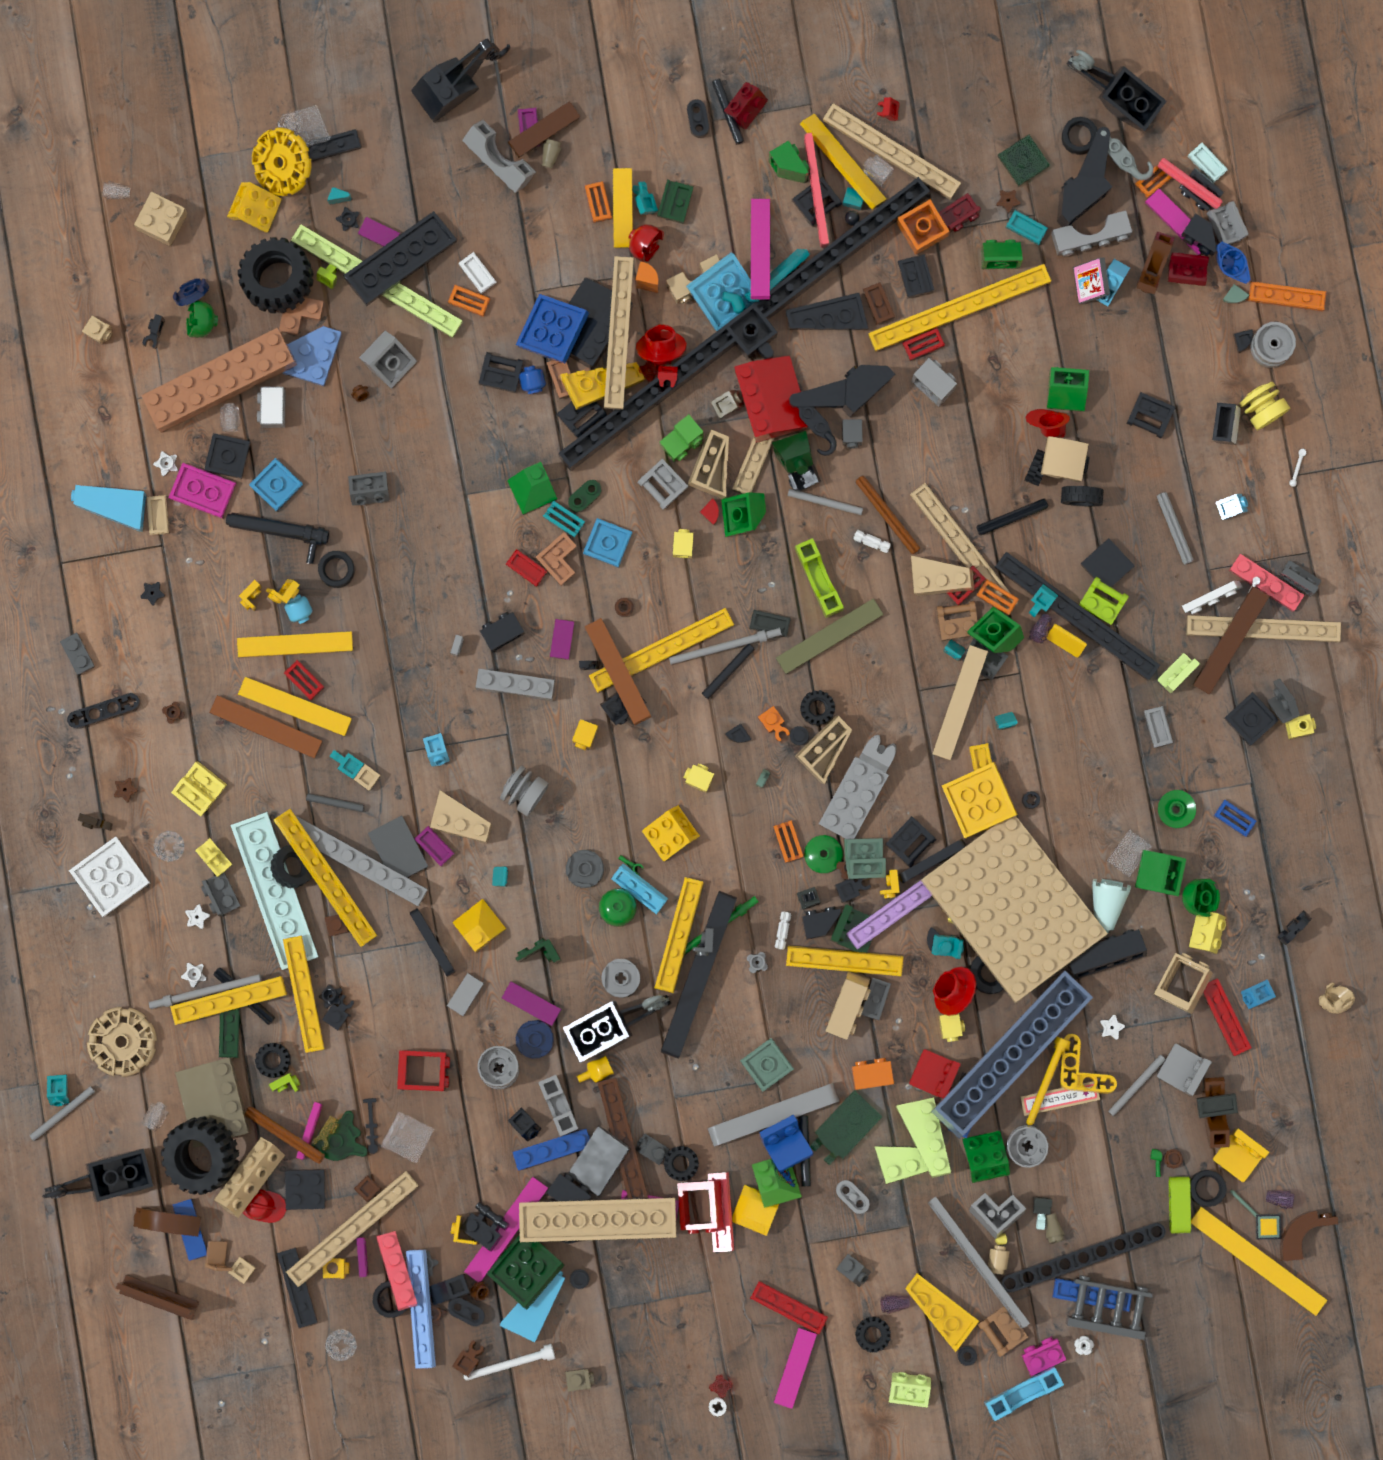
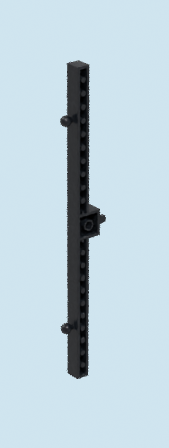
(753, 317)

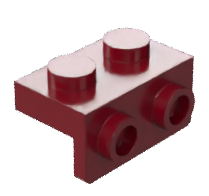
(746, 105)
(959, 213)
(1188, 269)

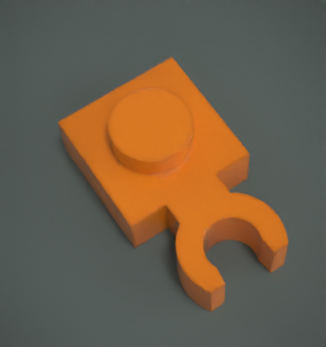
(772, 721)

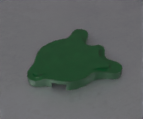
(343, 1141)

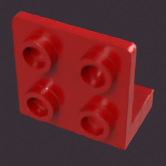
(934, 1074)

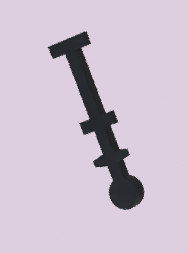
(373, 1148)

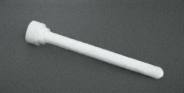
(545, 1353)

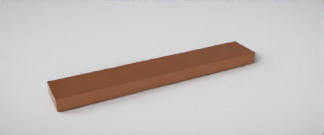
(617, 671)
(266, 727)

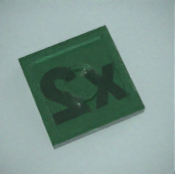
(1023, 160)

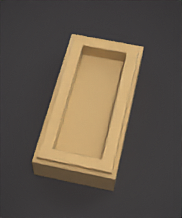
(158, 515)

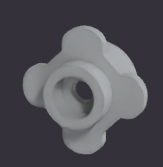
(755, 967)

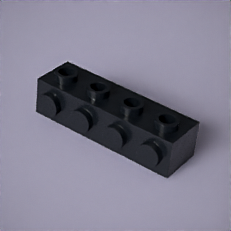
(1109, 954)

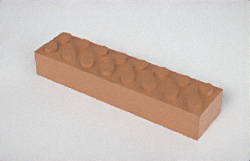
(219, 380)

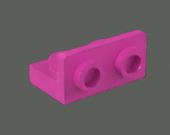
(1043, 1356)

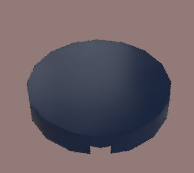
(191, 292)
(534, 1039)

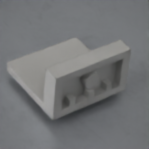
(1183, 1069)

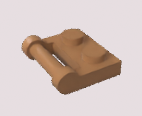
(957, 627)
(1008, 1328)

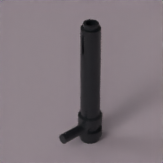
(307, 533)

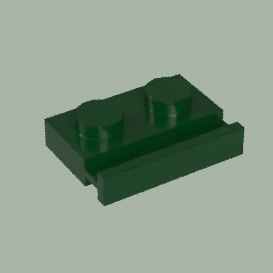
(675, 201)

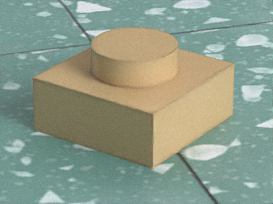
(367, 777)
(242, 1270)

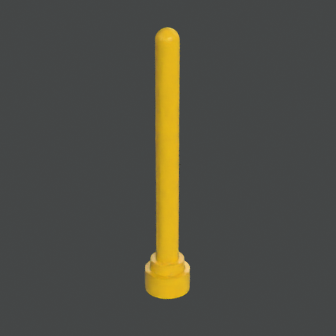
(1060, 1045)

